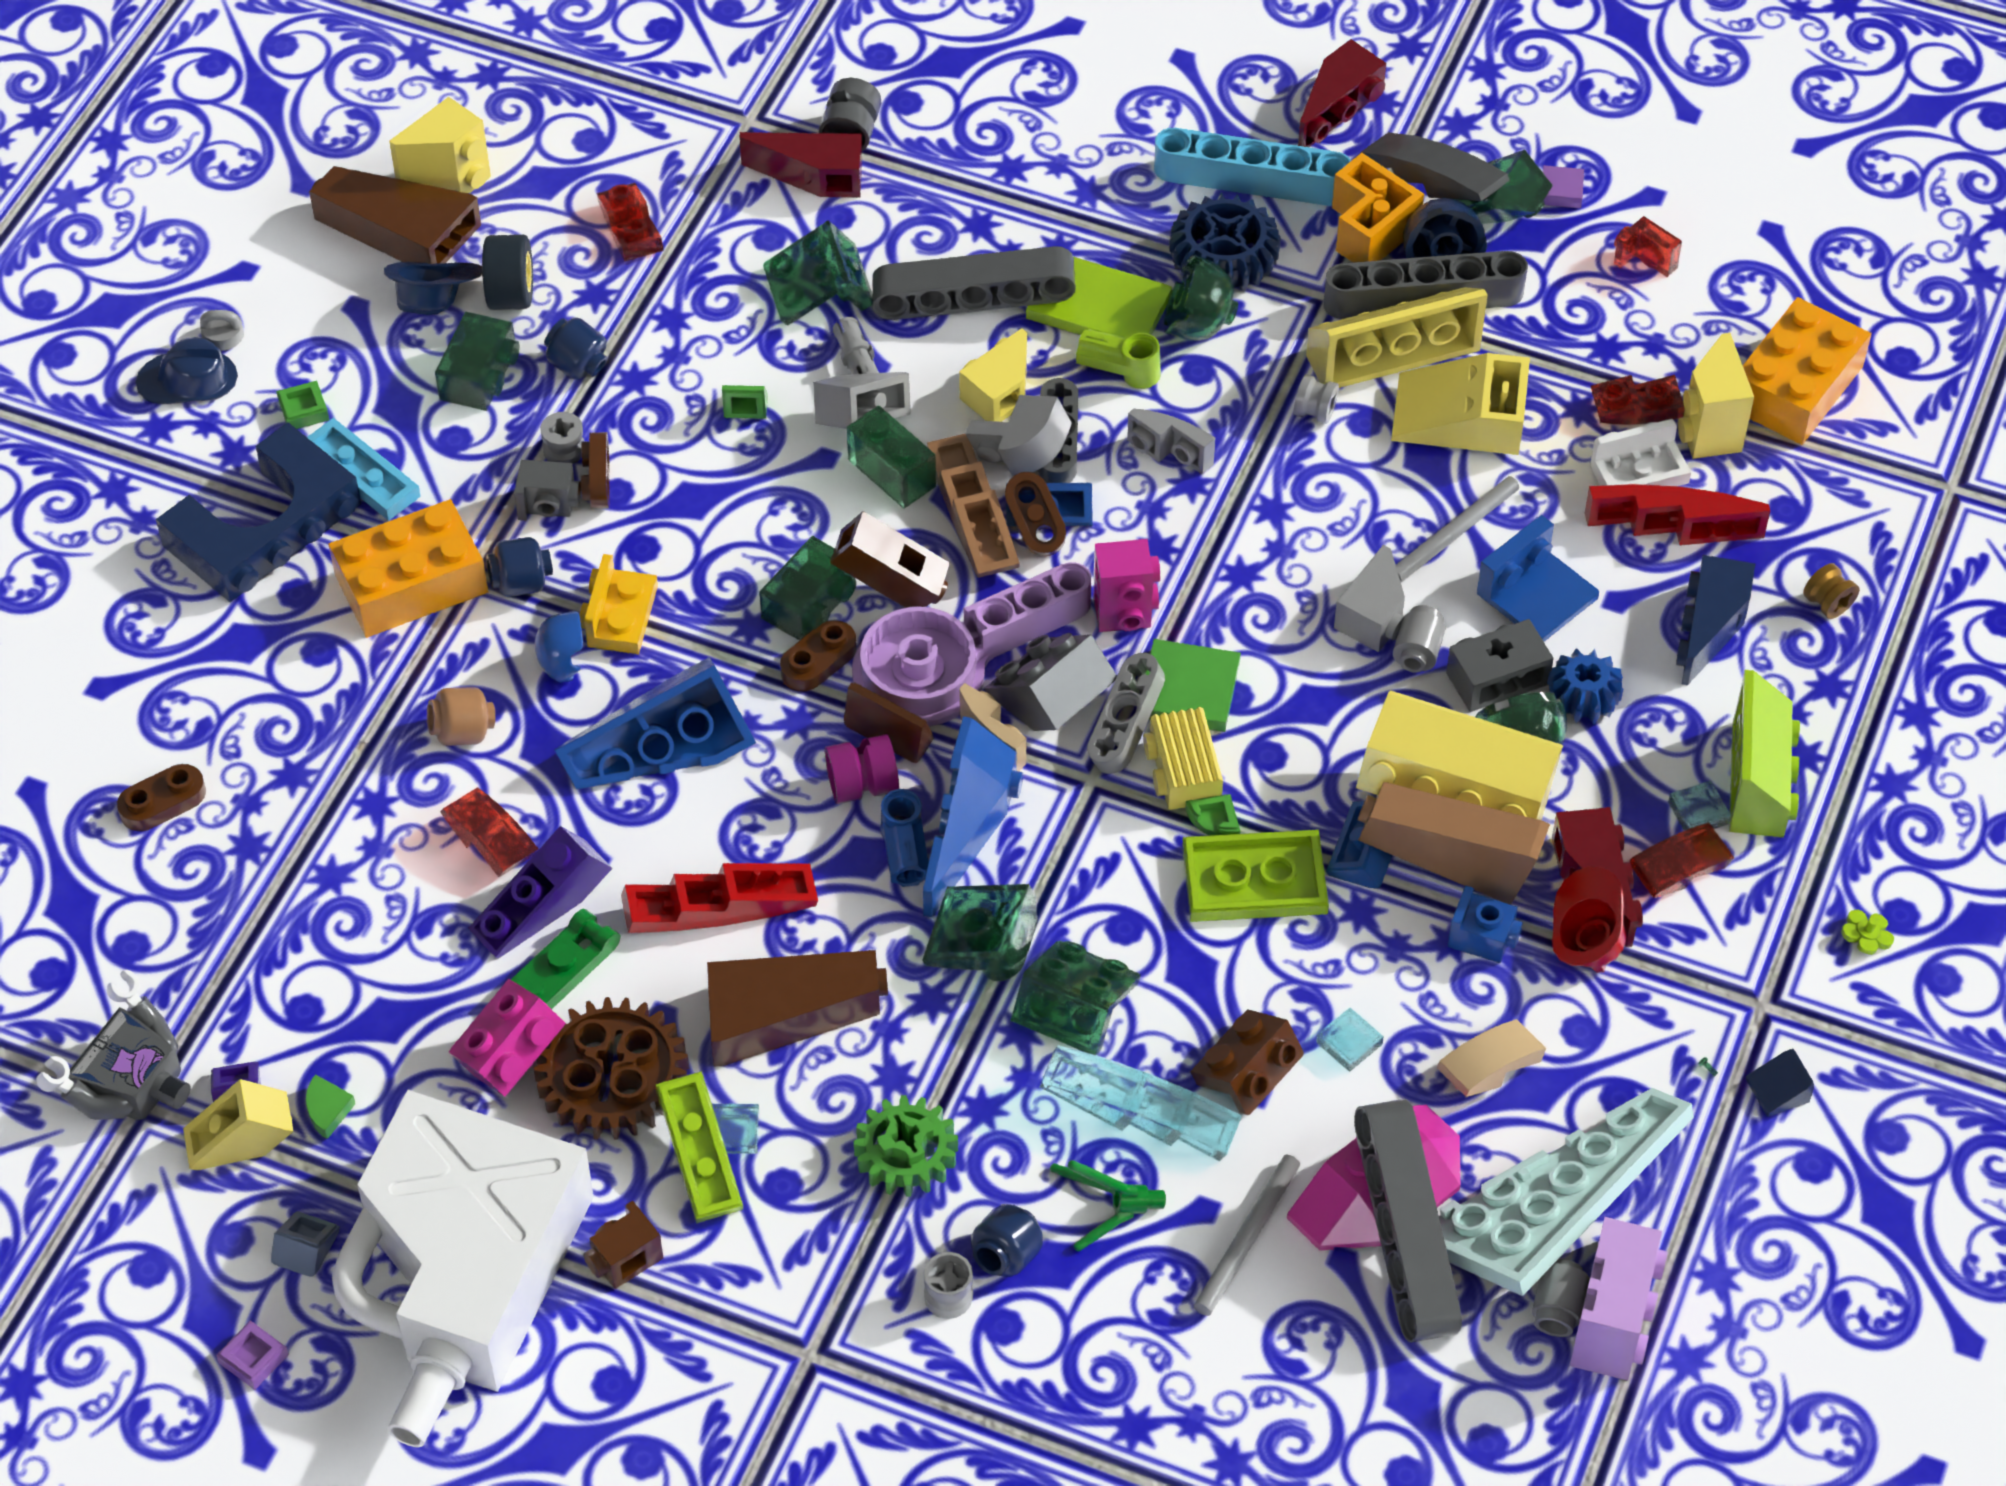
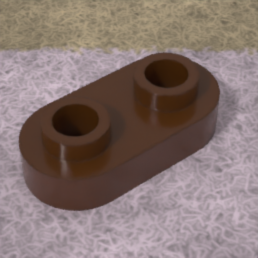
(596, 456)
(1036, 515)
(821, 652)
(162, 797)

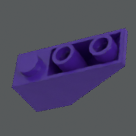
(541, 892)

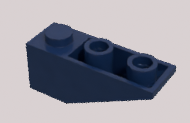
(1719, 611)

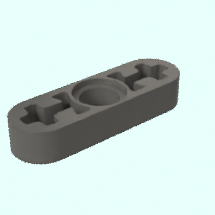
(1063, 388)

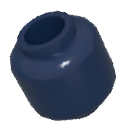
(576, 348)
(518, 566)
(1006, 1240)

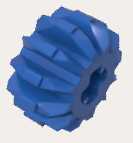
(1586, 685)

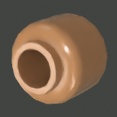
(460, 716)

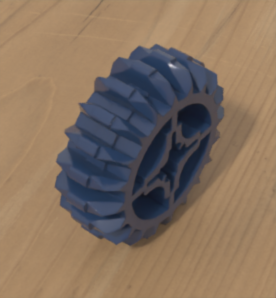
(1225, 232)

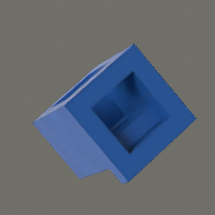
(1484, 926)

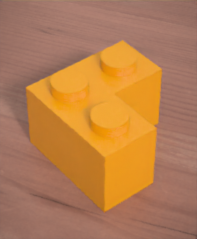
(1372, 209)

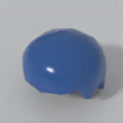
(556, 643)

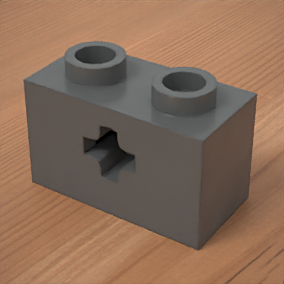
(1499, 665)

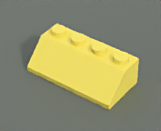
(1398, 337)
(1458, 757)

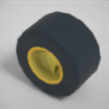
(507, 272)

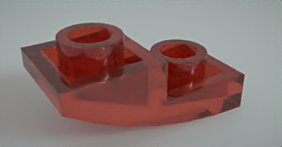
(629, 221)
(1631, 404)
(491, 829)
(1680, 859)

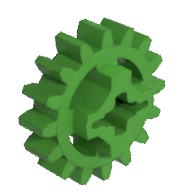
(894, 1159)

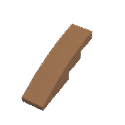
(973, 506)

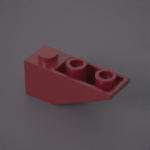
(1343, 86)
(810, 161)
(1593, 839)

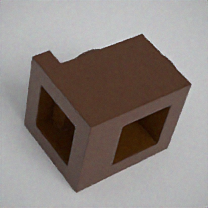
(624, 1247)

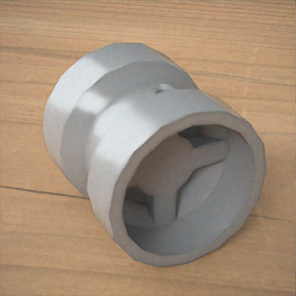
(948, 1272)

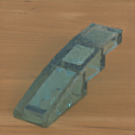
(1137, 1098)

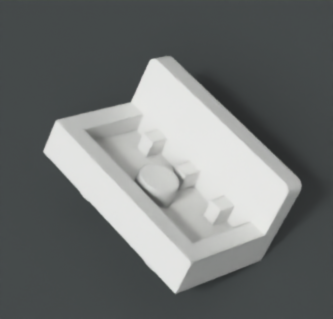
(1640, 457)

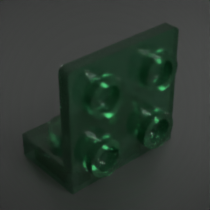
(815, 271)
(1072, 995)

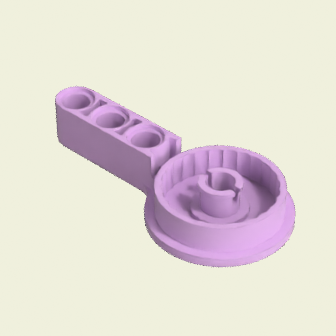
(927, 654)

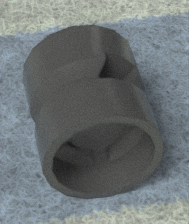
(852, 109)

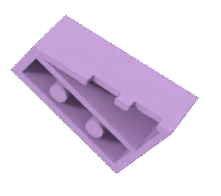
(1619, 1299)

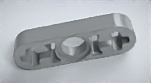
(1128, 731)

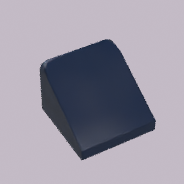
(1781, 1083)

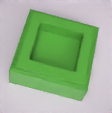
(303, 405)

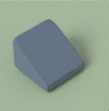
(303, 1243)

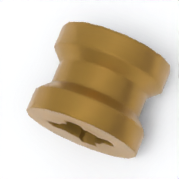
(1831, 591)

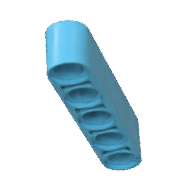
(1247, 165)

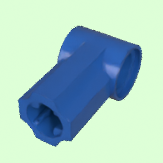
(904, 838)

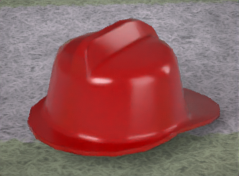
(1589, 919)

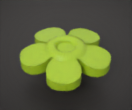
(1868, 932)

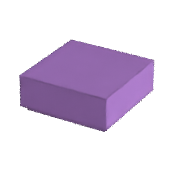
(1566, 188)
(252, 1355)

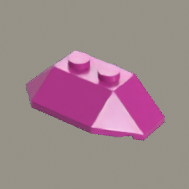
(1337, 1201)

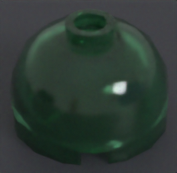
(1200, 301)
(1532, 714)

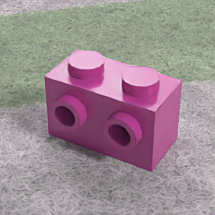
(1125, 585)
(507, 1037)

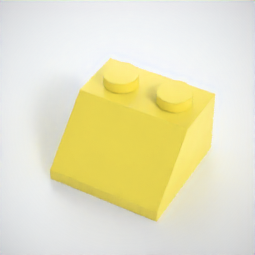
(443, 149)
(1717, 403)

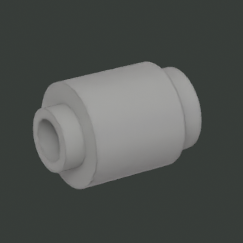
(1419, 639)
(1560, 1298)

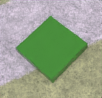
(1196, 679)

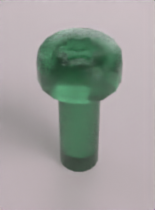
(1704, 1062)

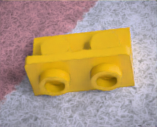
(617, 607)

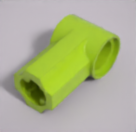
(1133, 357)

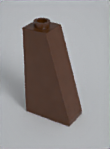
(396, 215)
(788, 999)

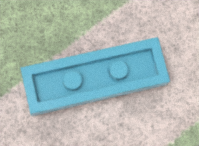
(377, 479)

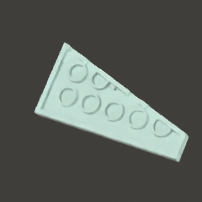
(1551, 1199)

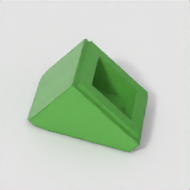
(744, 401)

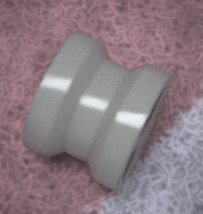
(1316, 399)
(555, 445)

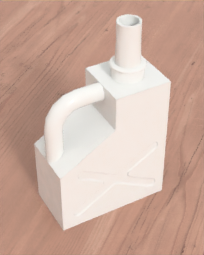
(477, 1230)

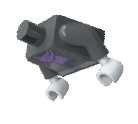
(125, 1065)

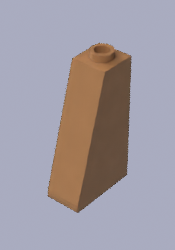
(1454, 838)

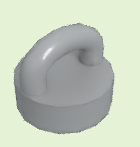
(222, 328)

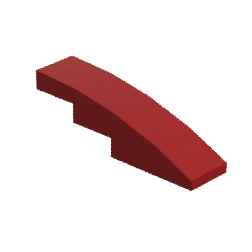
(1691, 513)
(713, 900)

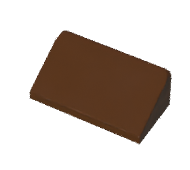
(876, 716)

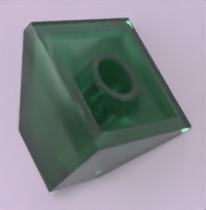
(1518, 197)

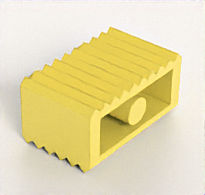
(1183, 757)

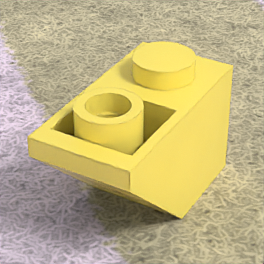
(996, 378)

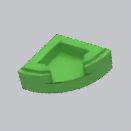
(1213, 815)
(327, 1105)

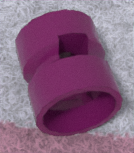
(861, 769)

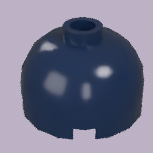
(1443, 229)

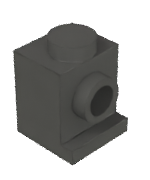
(546, 489)

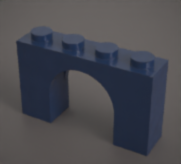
(238, 557)

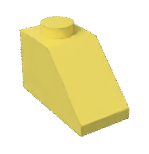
(238, 1126)

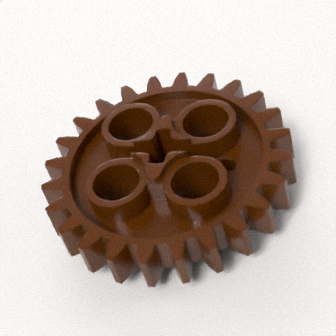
(571, 1062)

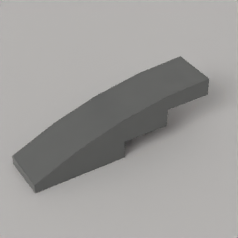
(1439, 167)

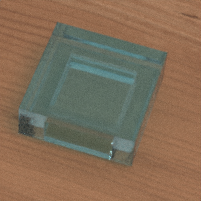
(1698, 806)
(1349, 1039)
(738, 1127)

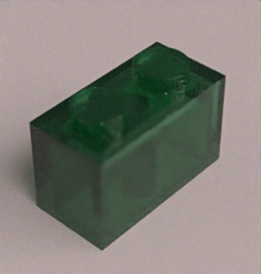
(476, 361)
(891, 456)
(805, 590)

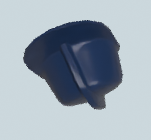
(429, 287)
(187, 373)

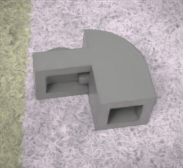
(1028, 439)

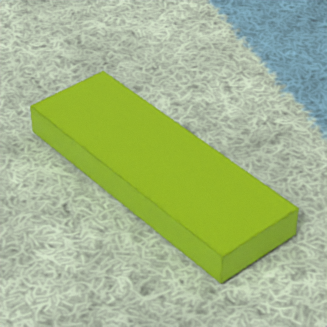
(699, 1147)

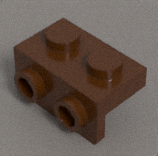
(1249, 1059)

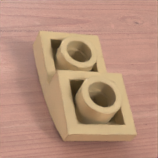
(987, 712)
(1486, 1058)

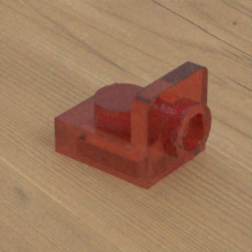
(1650, 244)

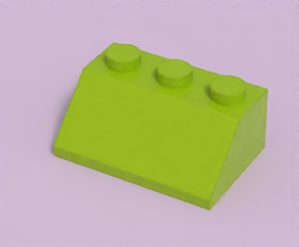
(1763, 760)

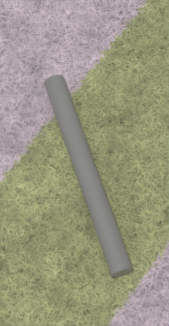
(1456, 527)
(1247, 1235)

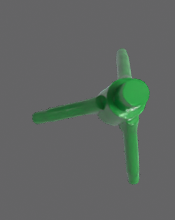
(1127, 1198)

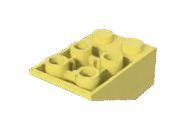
(1464, 404)

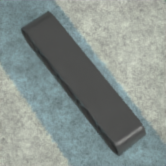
(973, 283)
(1385, 283)
(1407, 1220)

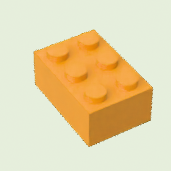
(1803, 369)
(408, 568)

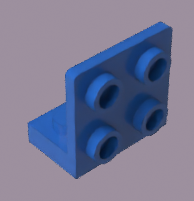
(1532, 583)

